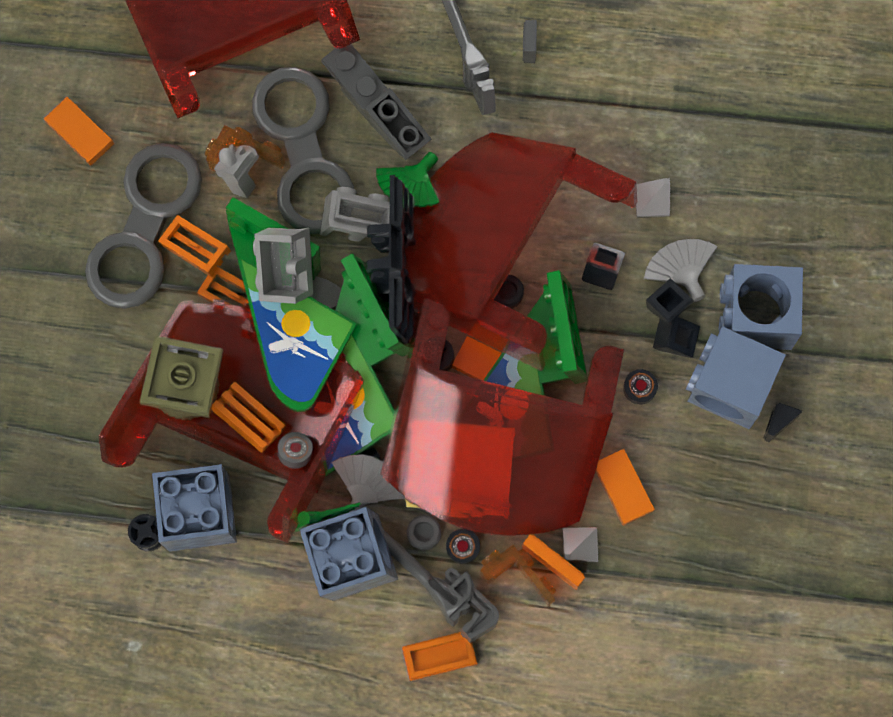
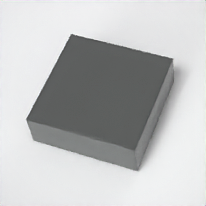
(529, 41)

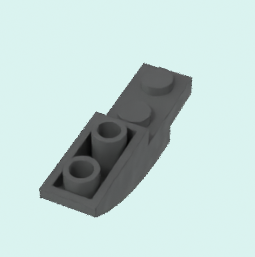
(375, 101)

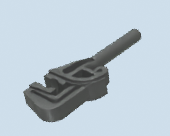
(474, 64)
(451, 595)

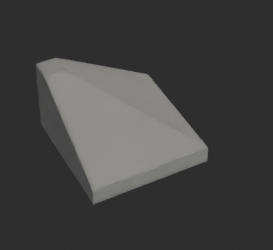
(653, 198)
(580, 544)

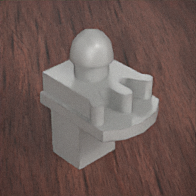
(234, 168)

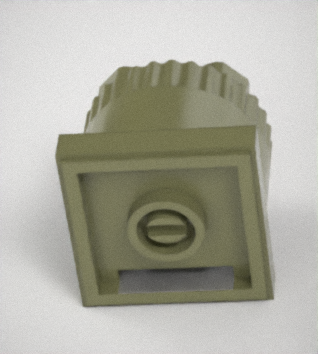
(182, 378)

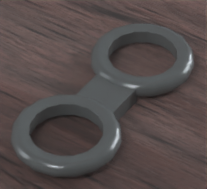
(299, 141)
(143, 225)

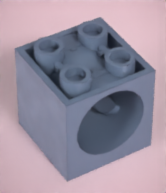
(780, 283)
(734, 377)
(194, 508)
(348, 554)

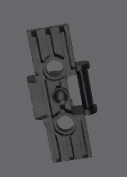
(389, 272)

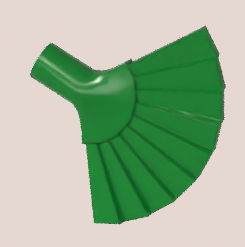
(414, 179)
(309, 518)

